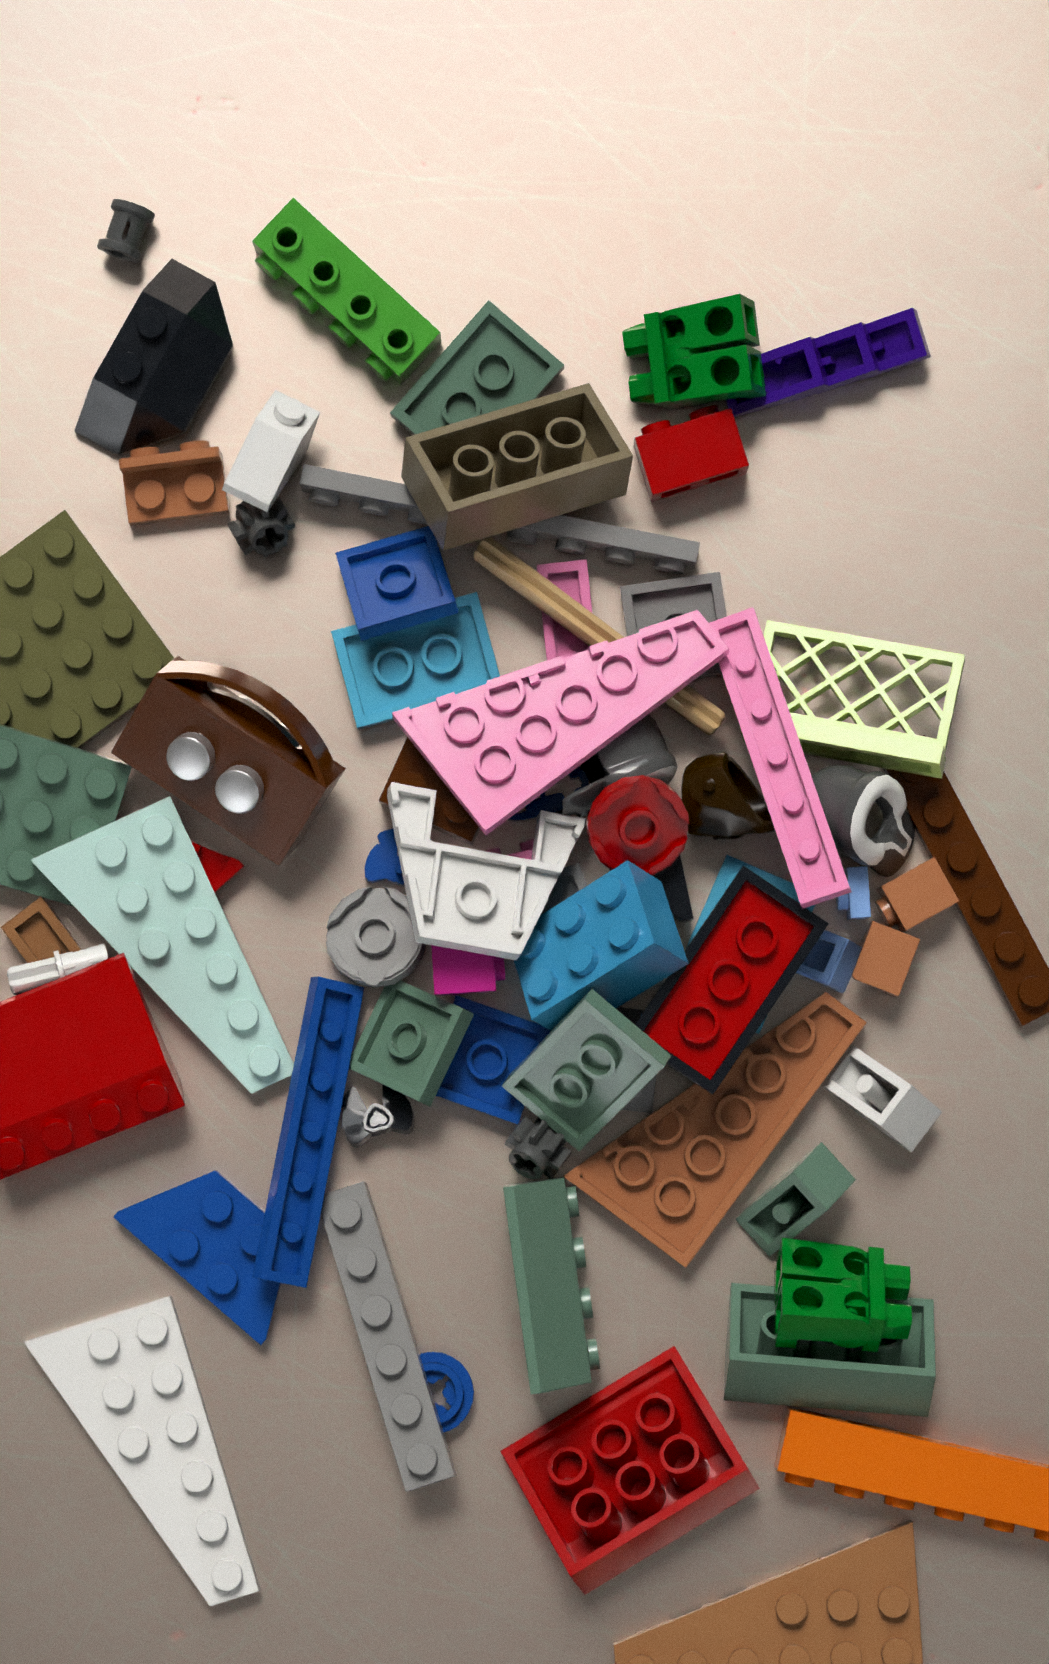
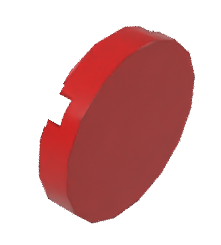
(639, 823)

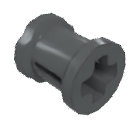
(138, 218)

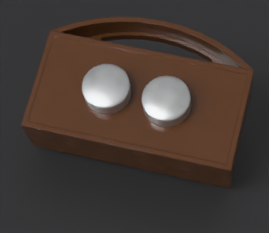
(230, 755)

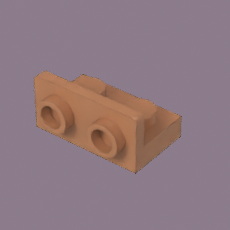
(174, 483)

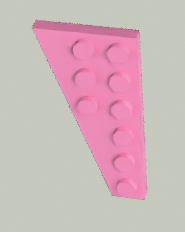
(540, 723)

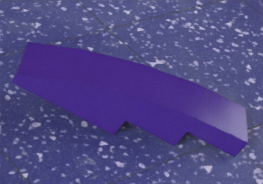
(837, 360)

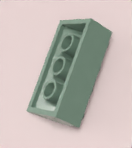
(548, 1284)
(821, 1373)

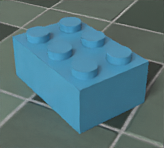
(603, 939)

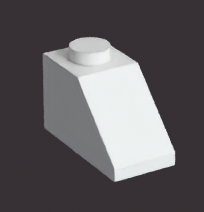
(271, 451)
(881, 1097)

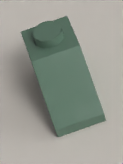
(796, 1199)

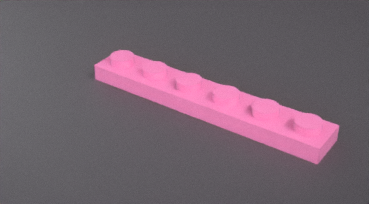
(779, 761)

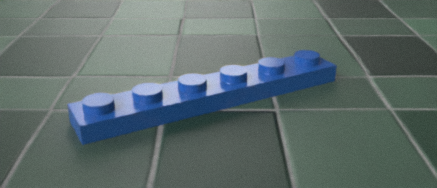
(308, 1132)

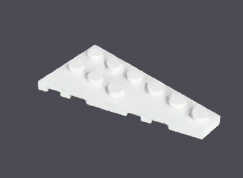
(145, 1412)

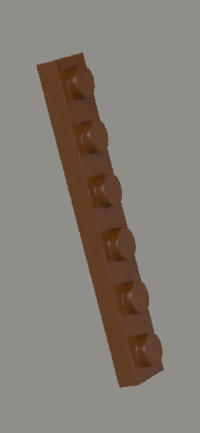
(980, 891)

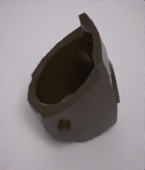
(722, 799)

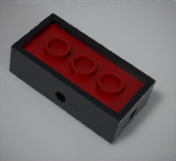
(732, 978)

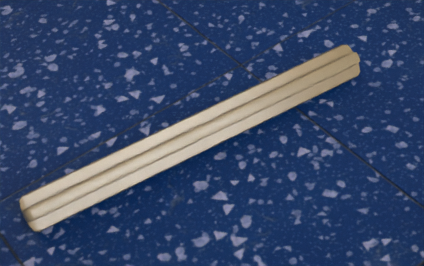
(582, 622)

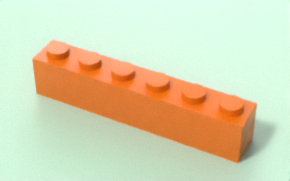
(914, 1470)

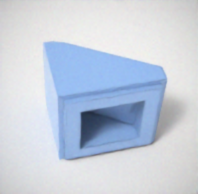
(831, 961)

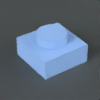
(858, 901)

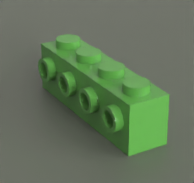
(346, 292)

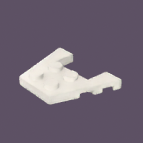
(472, 895)

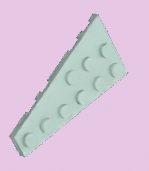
(156, 905)

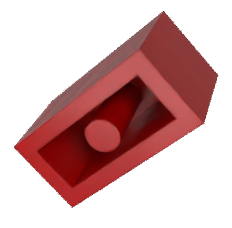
(690, 453)

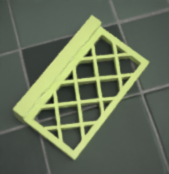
(856, 741)

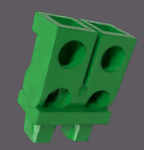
(697, 354)
(838, 1295)

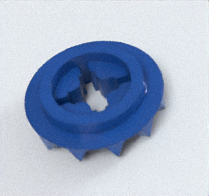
(458, 1387)

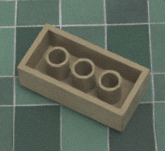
(516, 466)

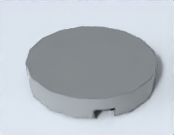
(373, 937)

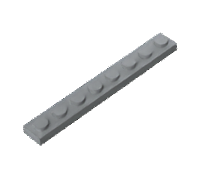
(569, 533)

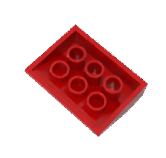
(79, 1065)
(629, 1470)

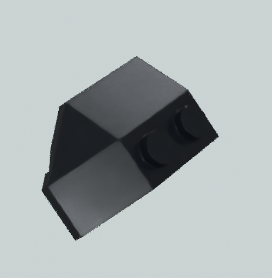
(158, 363)

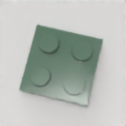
(410, 1041)

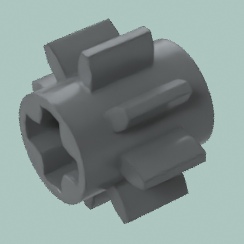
(260, 529)
(537, 1149)

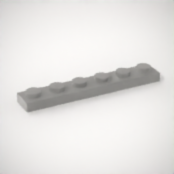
(386, 1337)

